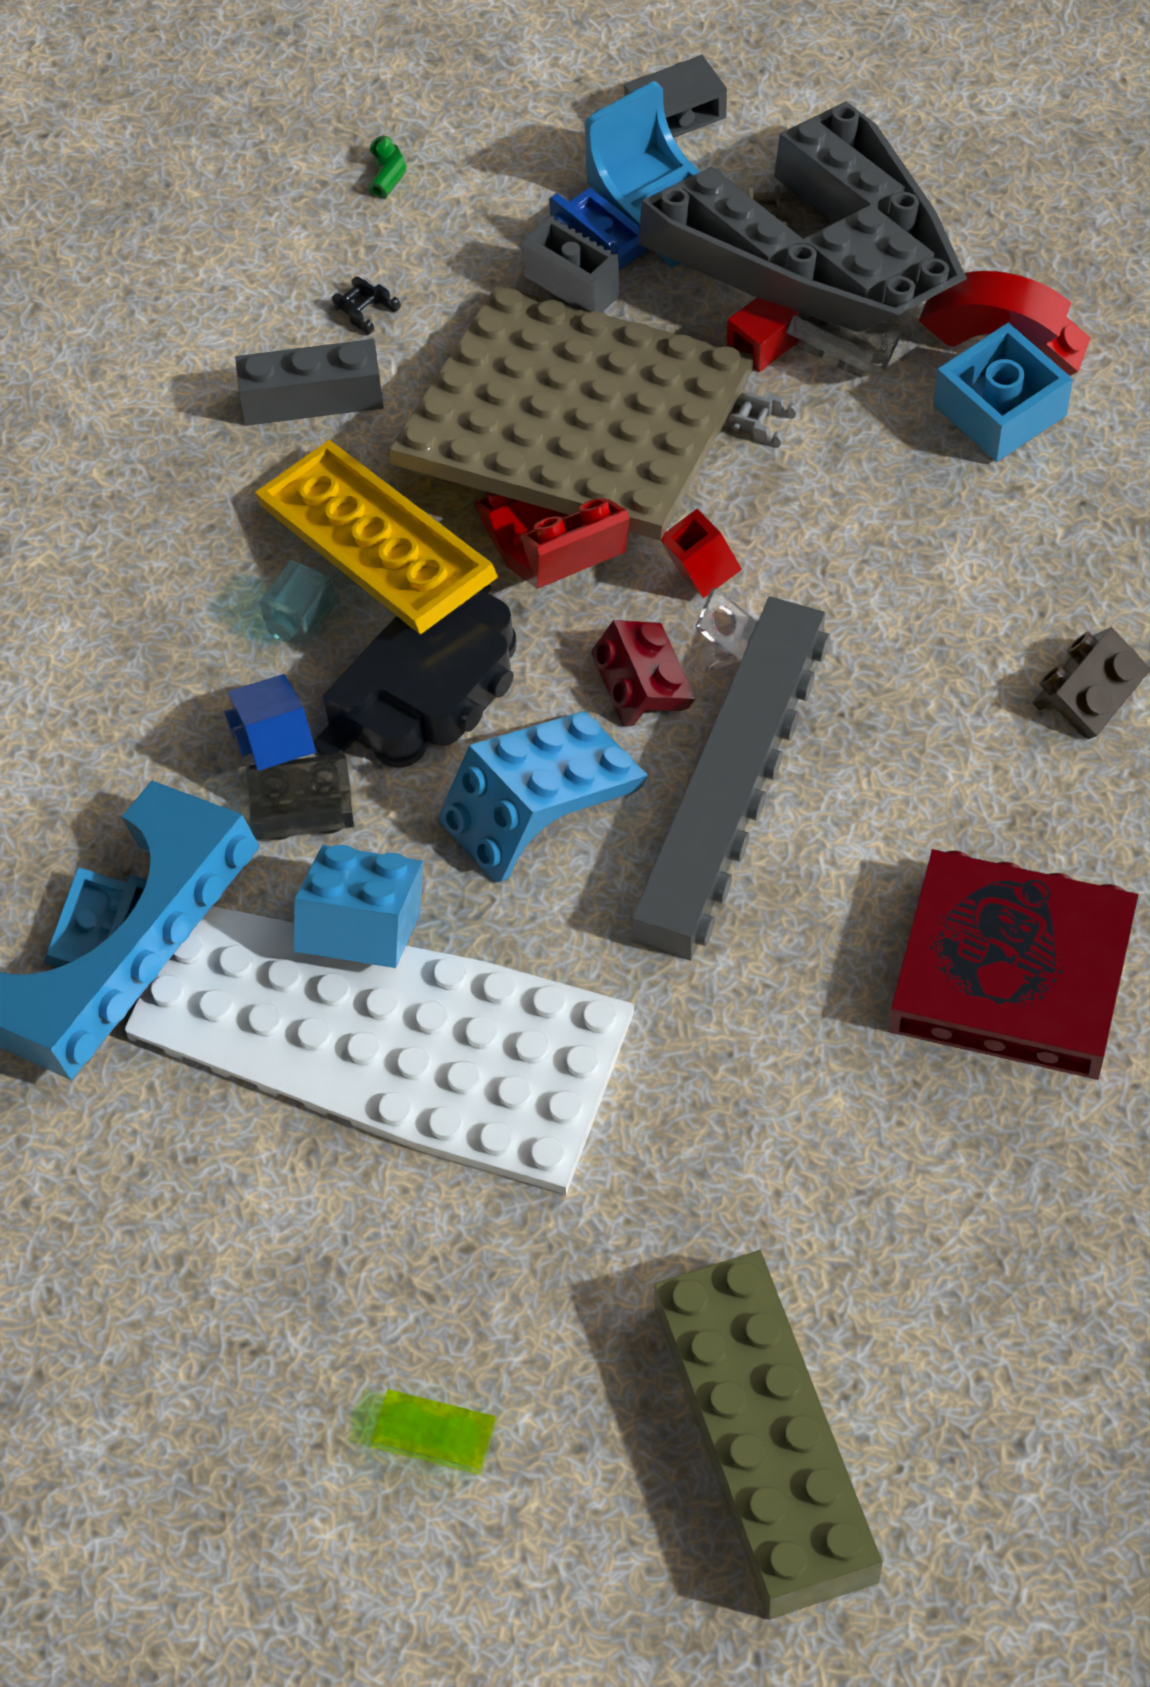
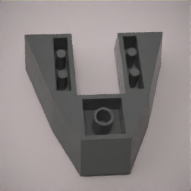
(856, 273)

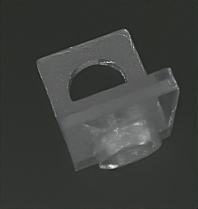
(725, 644)

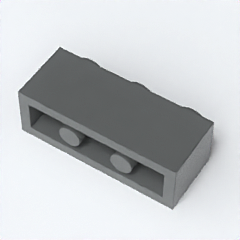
(309, 382)

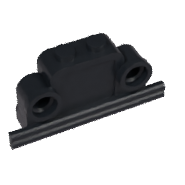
(422, 685)

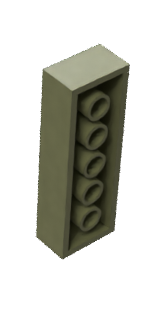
(766, 1435)

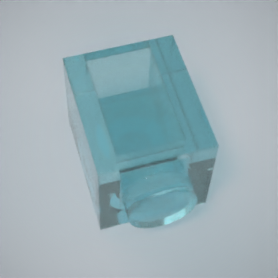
(297, 603)

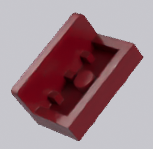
(641, 670)

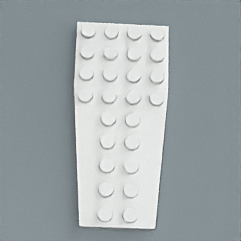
(419, 1053)

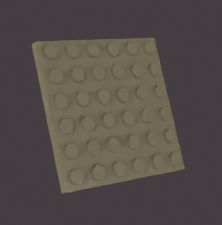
(573, 409)

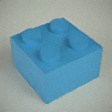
(1002, 392)
(358, 905)

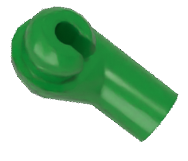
(390, 166)

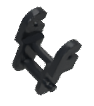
(372, 294)

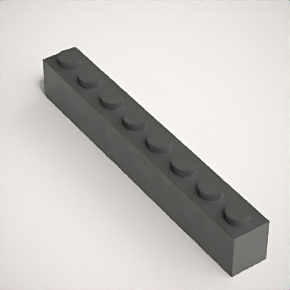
(730, 779)

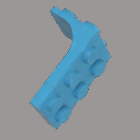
(633, 152)
(527, 781)

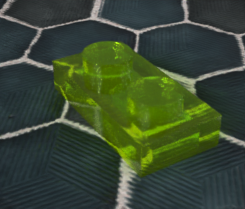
(434, 1432)

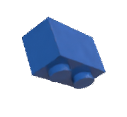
(269, 722)

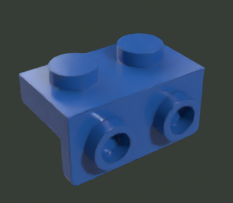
(600, 222)

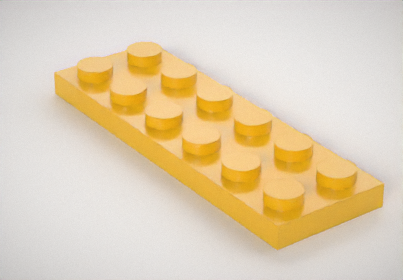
(376, 536)

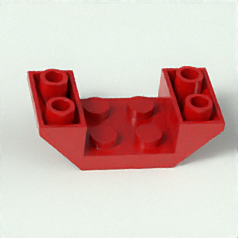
(551, 544)

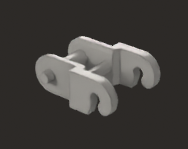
(764, 407)

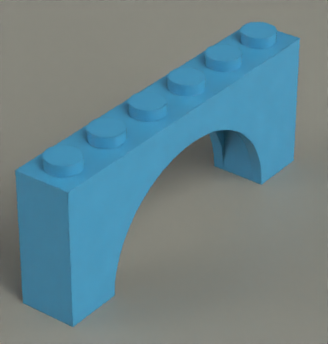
(70, 1010)

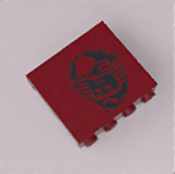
(1014, 963)

